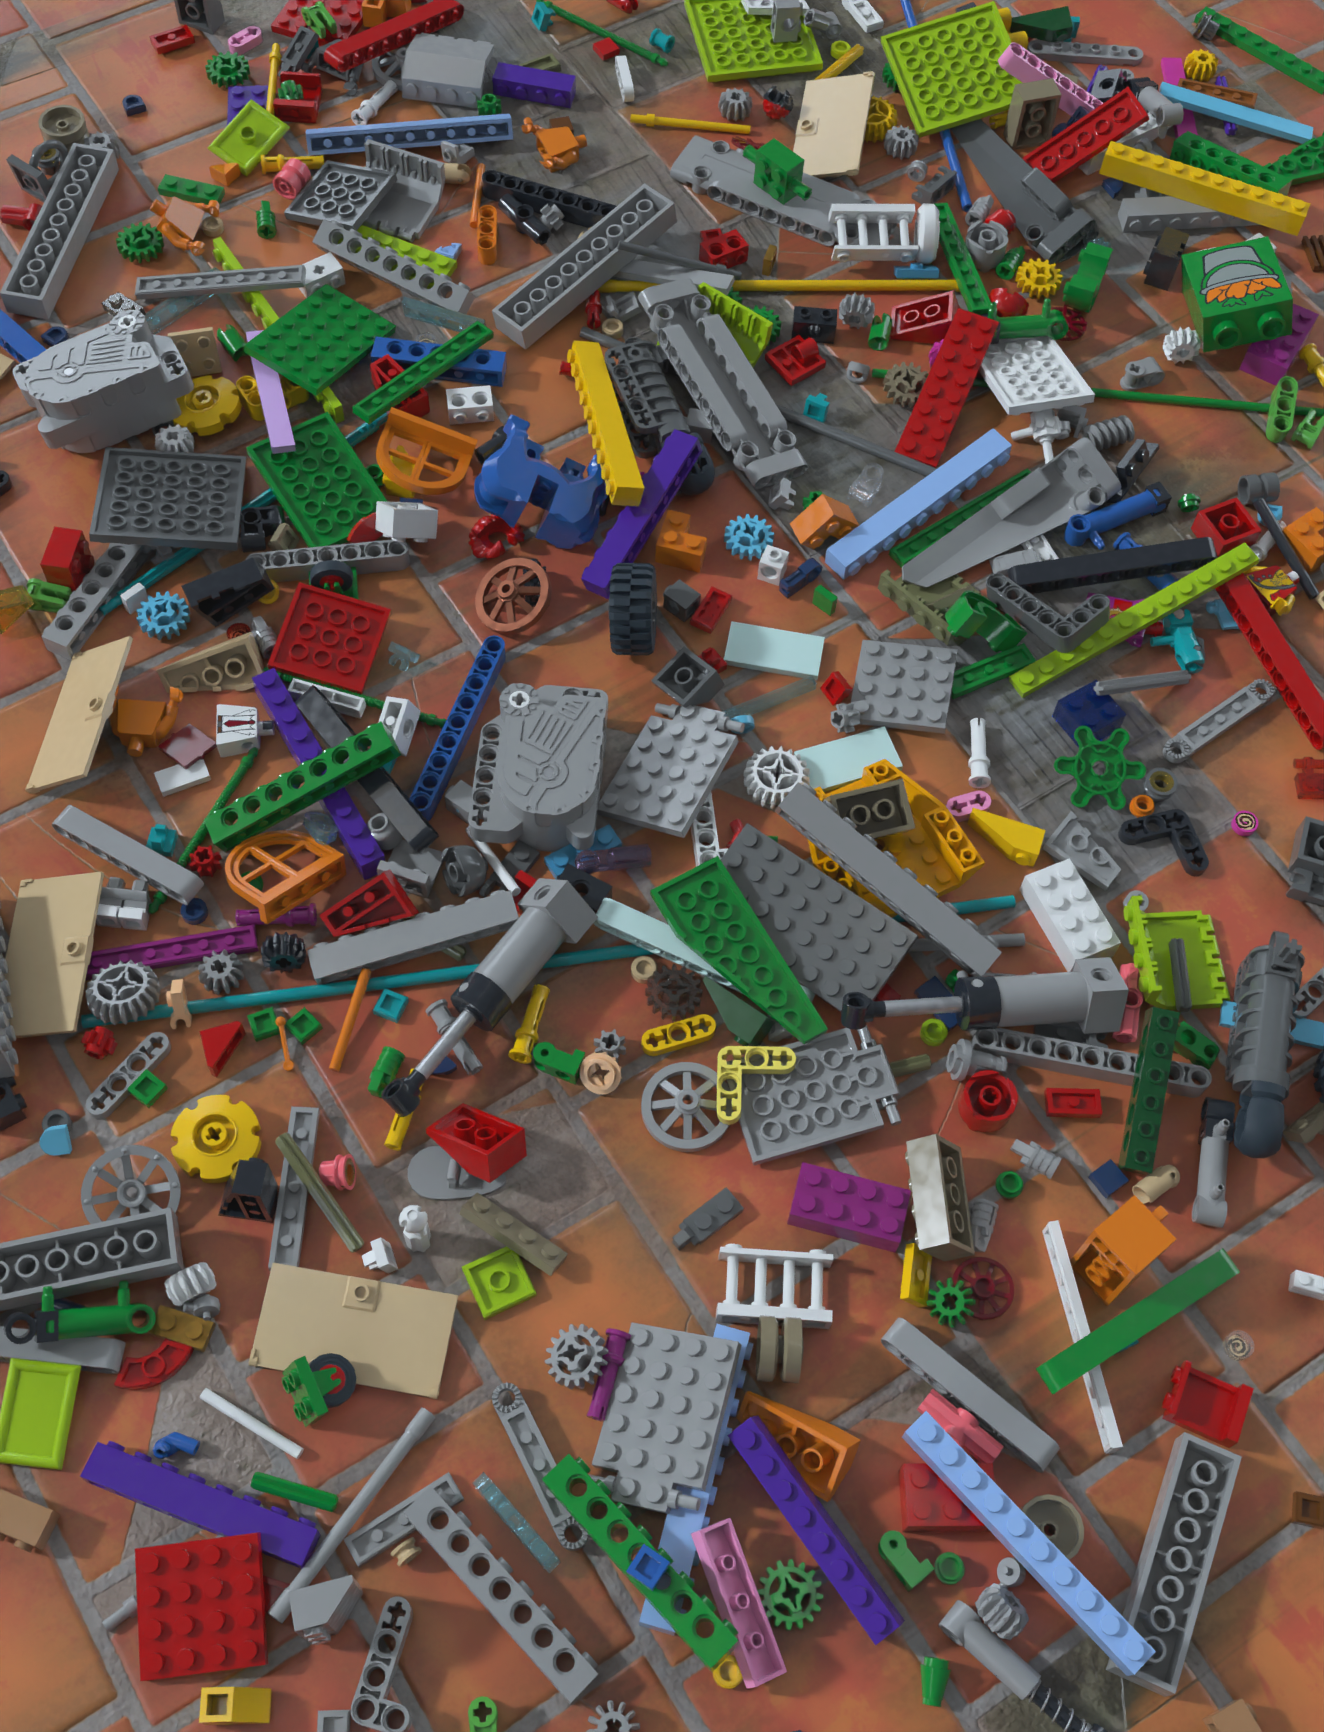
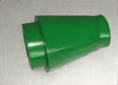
(934, 1680)

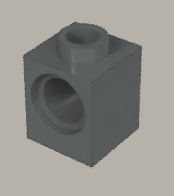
(681, 600)

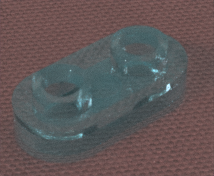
(320, 827)

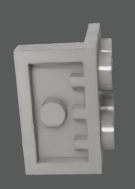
(413, 870)

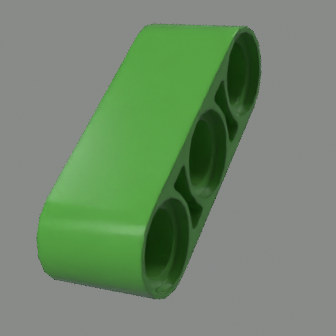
(1278, 418)

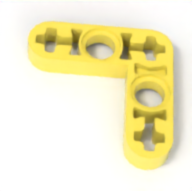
(735, 1072)

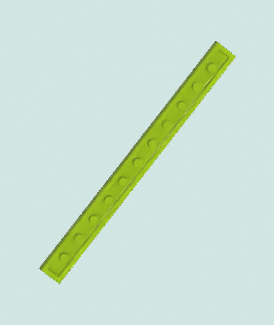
(268, 316)
(1136, 619)

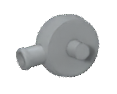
(204, 1307)
(1010, 1572)

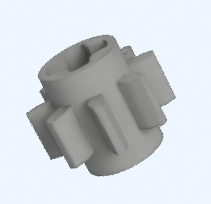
(551, 217)
(845, 717)
(613, 1039)

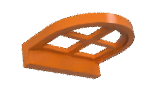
(429, 437)
(298, 885)

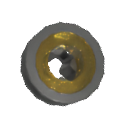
(1205, 27)
(50, 160)
(1160, 784)

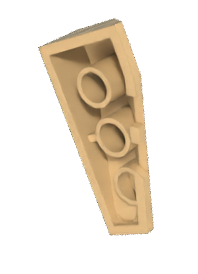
(216, 668)

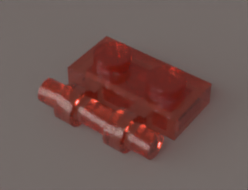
(1309, 784)

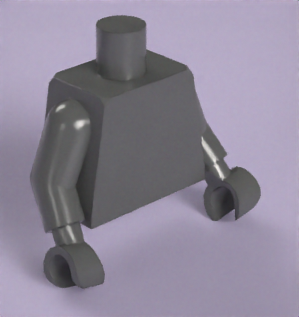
(317, 60)

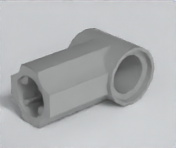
(823, 22)

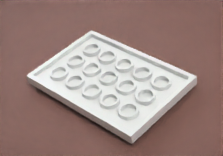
(1033, 376)

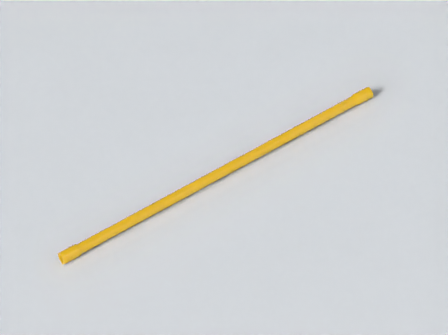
(613, 285)

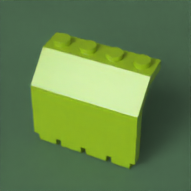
(747, 327)
(1151, 938)

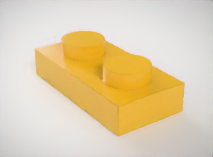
(915, 1276)

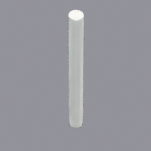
(496, 865)
(251, 1423)

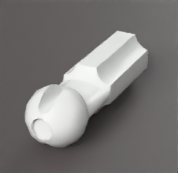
(416, 1228)

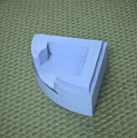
(450, 251)

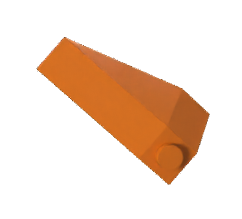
(814, 1447)

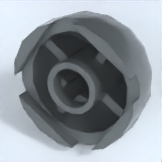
(464, 869)

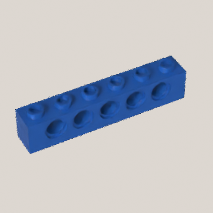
(479, 367)

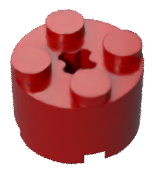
(999, 1106)

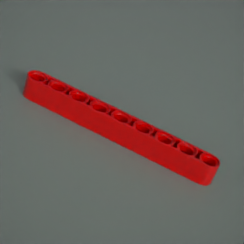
(392, 34)
(1275, 656)

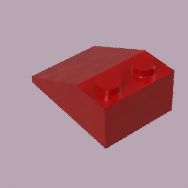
(924, 319)
(479, 1141)

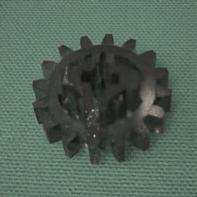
(662, 992)

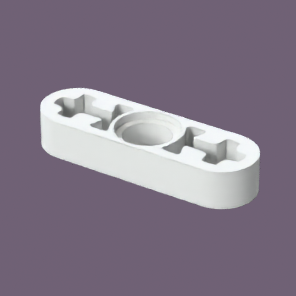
(624, 78)

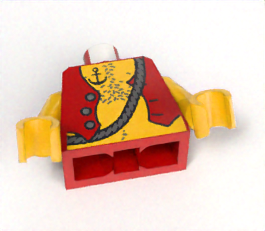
(1274, 587)

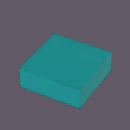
(390, 1005)

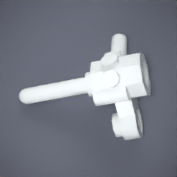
(1044, 429)

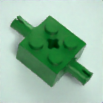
(778, 171)

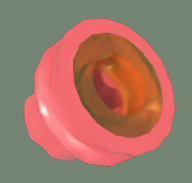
(339, 1172)

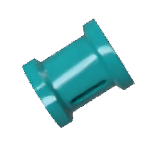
(662, 40)

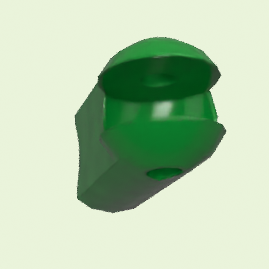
(880, 332)
(232, 342)

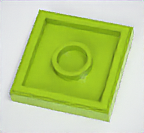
(498, 1282)

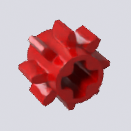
(205, 861)
(99, 1043)

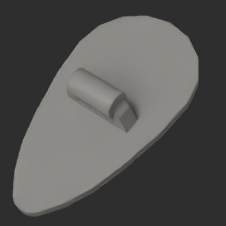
(439, 1177)

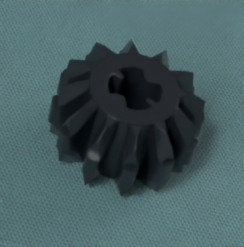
(283, 952)

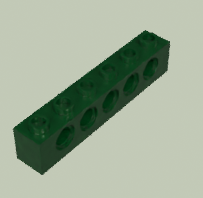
(1148, 1091)

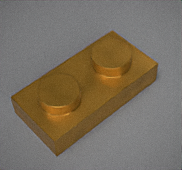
(182, 1328)

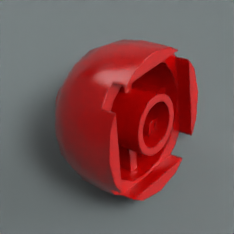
(1009, 304)

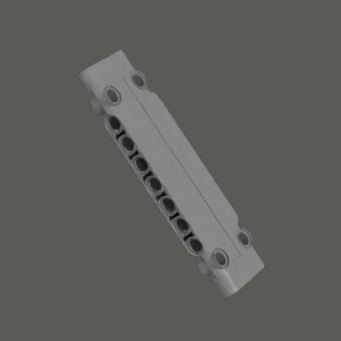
(729, 181)
(722, 383)

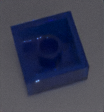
(1090, 710)

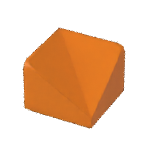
(225, 173)

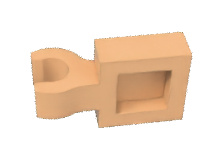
(178, 1000)

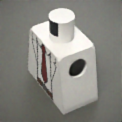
(240, 729)

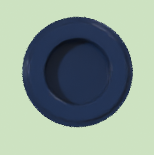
(194, 912)

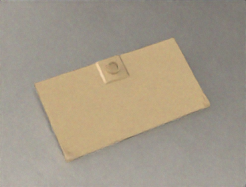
(834, 124)
(79, 715)
(51, 952)
(384, 1329)

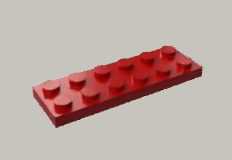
(1088, 136)

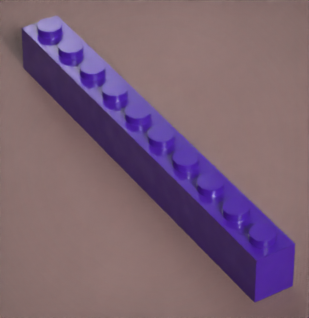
(303, 747)

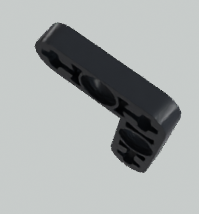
(1174, 832)

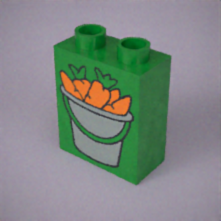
(1236, 294)

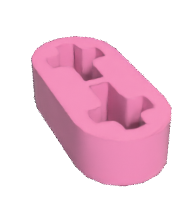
(245, 40)
(966, 803)

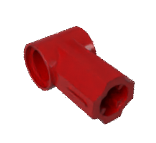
(20, 215)

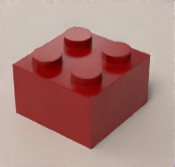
(1227, 525)
(67, 558)

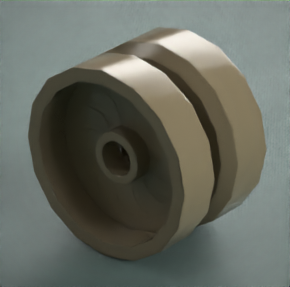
(63, 124)
(780, 1349)
(1062, 1519)

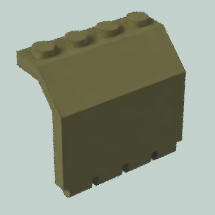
(915, 598)

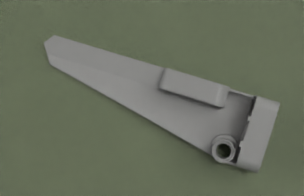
(1043, 500)

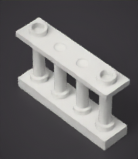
(877, 214)
(734, 1312)

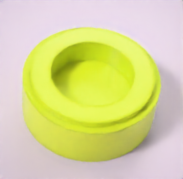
(839, 48)

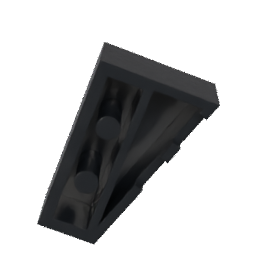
(1165, 258)
(228, 590)
(250, 1192)

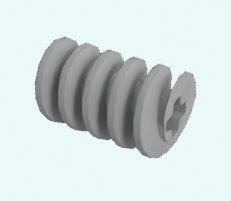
(1110, 432)

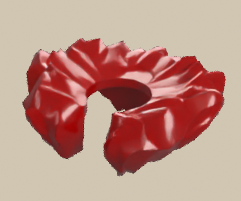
(484, 528)

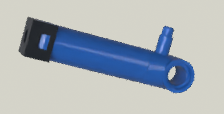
(1151, 501)

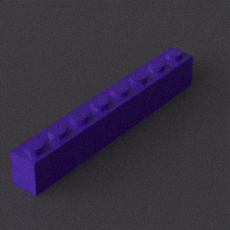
(638, 522)
(199, 1504)
(816, 1529)

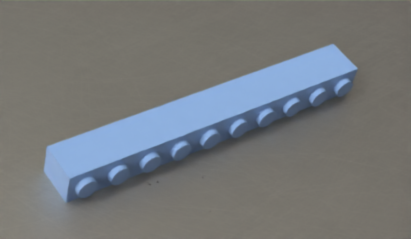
(410, 134)
(918, 504)
(681, 1522)
(1029, 1545)

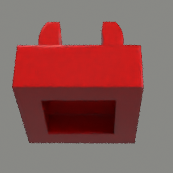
(712, 658)
(836, 688)

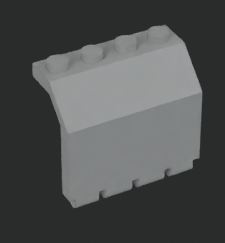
(445, 69)
(412, 198)

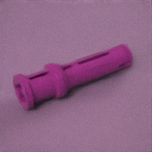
(297, 915)
(604, 1385)

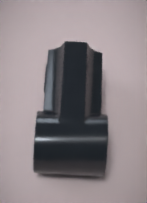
(491, 446)

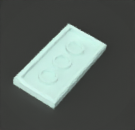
(773, 650)
(843, 760)

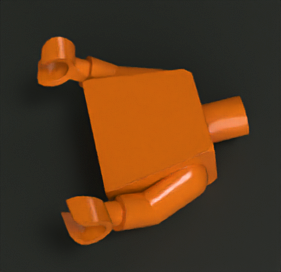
(555, 145)
(181, 220)
(144, 722)

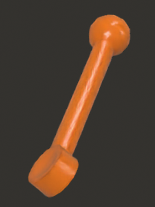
(288, 1065)

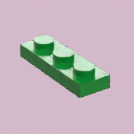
(190, 190)

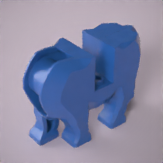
(519, 476)

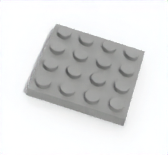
(904, 685)

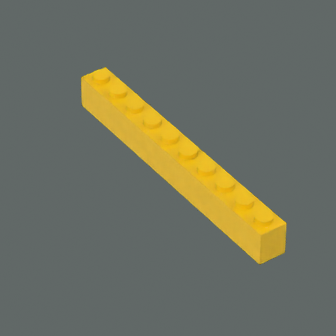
(1204, 188)
(605, 424)

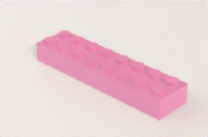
(739, 1602)

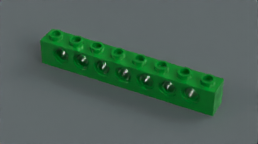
(315, 786)
(709, 1650)

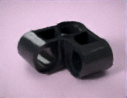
(258, 524)

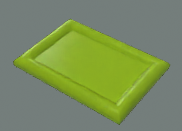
(248, 137)
(37, 1412)

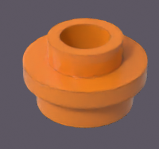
(1143, 801)

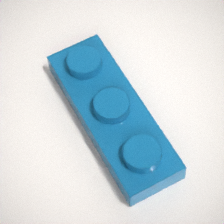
(557, 861)

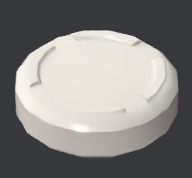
(927, 233)

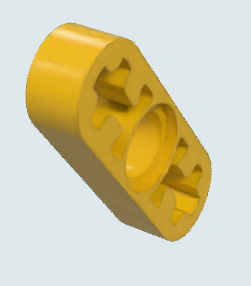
(658, 1033)

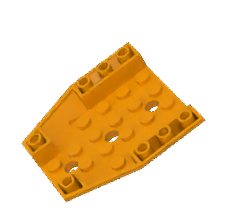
(932, 850)

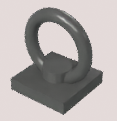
(32, 178)

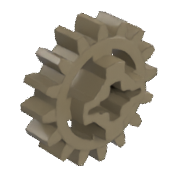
(905, 385)

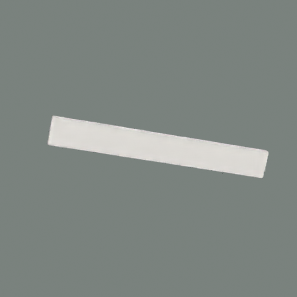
(1079, 1329)

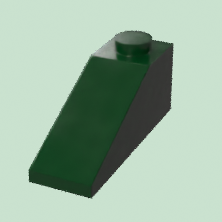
(1045, 25)
(740, 1018)

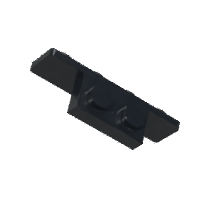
(1132, 466)

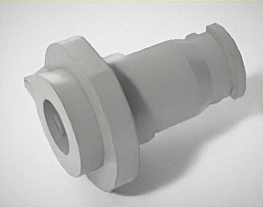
(965, 1061)

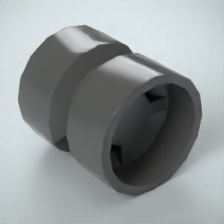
(1258, 486)

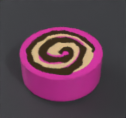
(1244, 823)

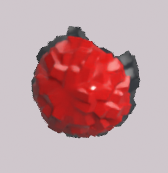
(777, 104)

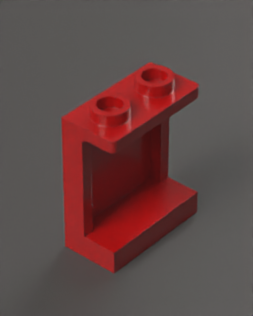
(305, 109)
(1206, 1405)

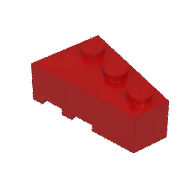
(385, 370)
(370, 905)

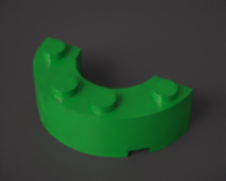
(1084, 287)
(978, 614)

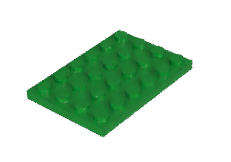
(319, 339)
(319, 483)

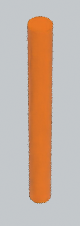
(477, 195)
(350, 1020)

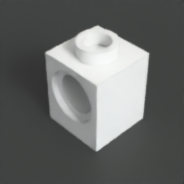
(773, 565)

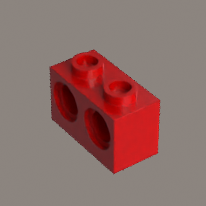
(725, 249)

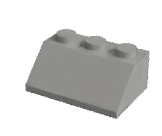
(323, 1608)

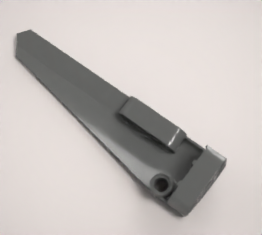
(1032, 197)

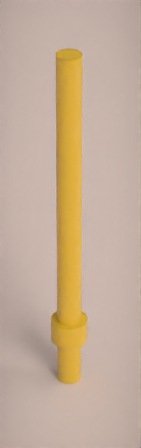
(275, 61)
(651, 120)

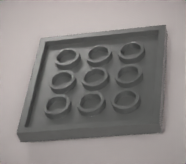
(341, 194)

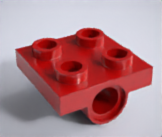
(796, 359)

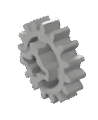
(586, 1357)

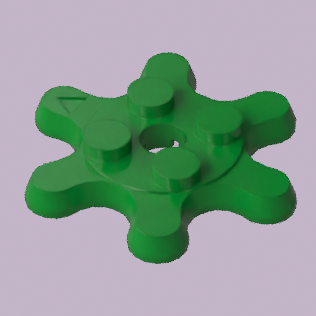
(1116, 767)

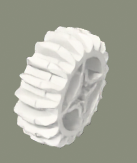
(762, 770)

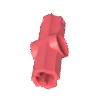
(1130, 1019)
(961, 1427)

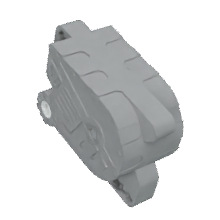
(105, 384)
(542, 768)

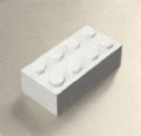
(1068, 914)

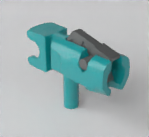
(1187, 646)

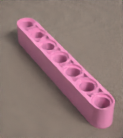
(1030, 68)

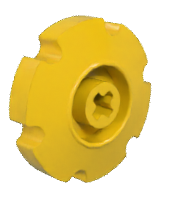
(209, 405)
(214, 1117)

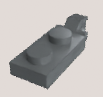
(298, 50)
(708, 1219)

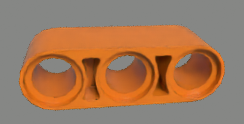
(487, 235)

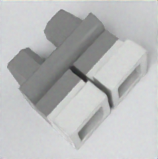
(124, 906)

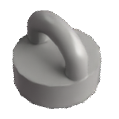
(860, 368)

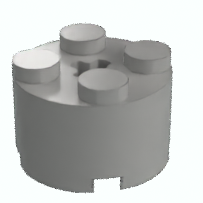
(986, 244)

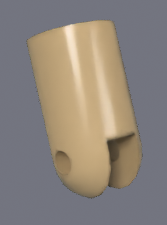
(457, 173)
(1156, 1183)

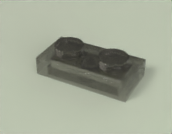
(118, 303)

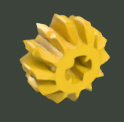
(1200, 65)

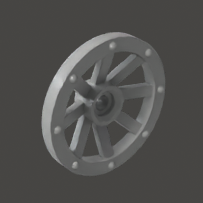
(397, 58)
(682, 1110)
(96, 1169)

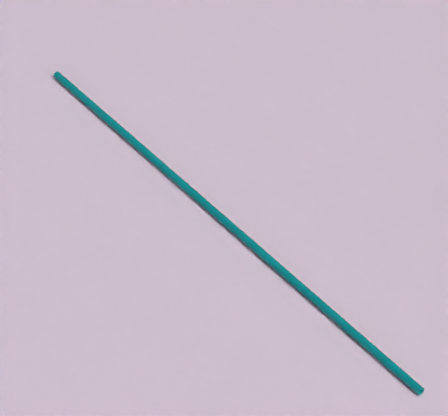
(446, 974)

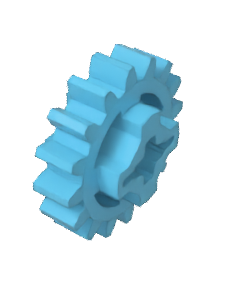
(748, 536)
(163, 615)

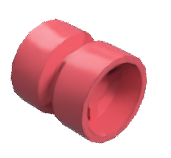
(291, 178)

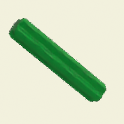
(294, 1491)

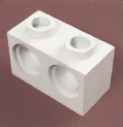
(470, 404)

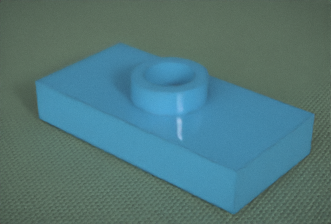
(916, 271)

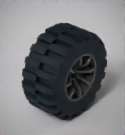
(633, 609)

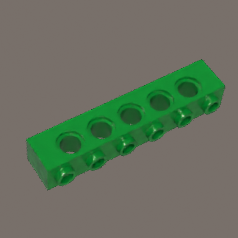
(1203, 154)

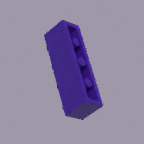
(534, 85)

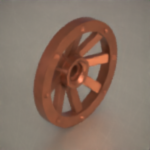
(511, 594)

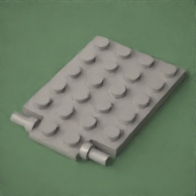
(671, 769)
(821, 1101)
(665, 1417)

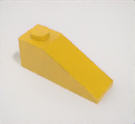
(1012, 838)

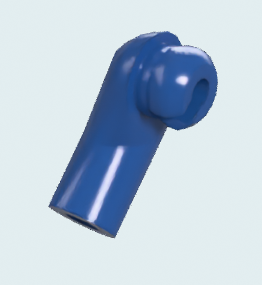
(173, 1443)

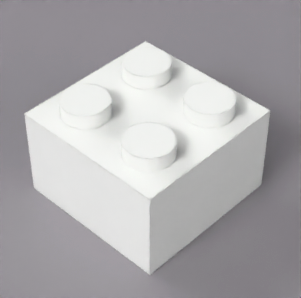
(406, 520)

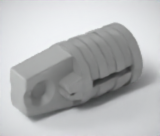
(979, 210)
(264, 636)
(1036, 1157)
(982, 1222)

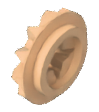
(596, 1083)

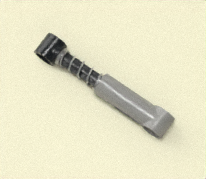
(967, 1630)

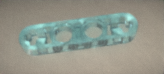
(516, 1522)

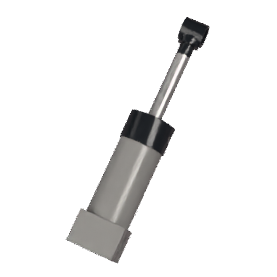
(550, 916)
(1088, 995)

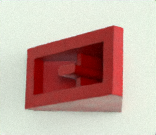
(220, 1044)

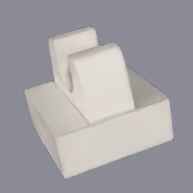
(380, 1257)

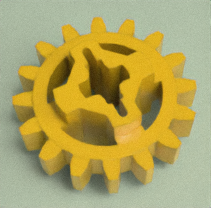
(1038, 278)

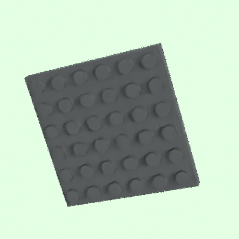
(169, 499)

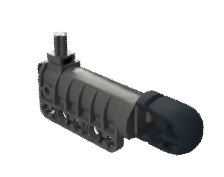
(652, 406)
(1261, 1042)

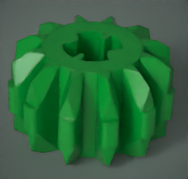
(961, 1303)

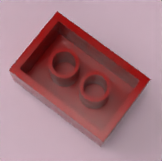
(932, 1505)

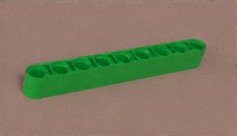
(1136, 1321)

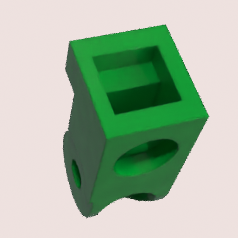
(1195, 1046)
(557, 1062)
(901, 1561)

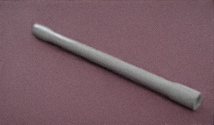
(412, 1433)

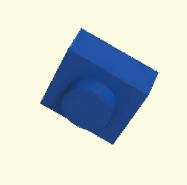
(648, 1567)

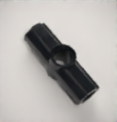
(524, 219)

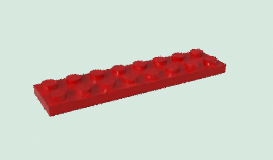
(947, 387)

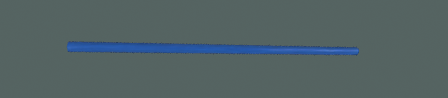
(945, 134)

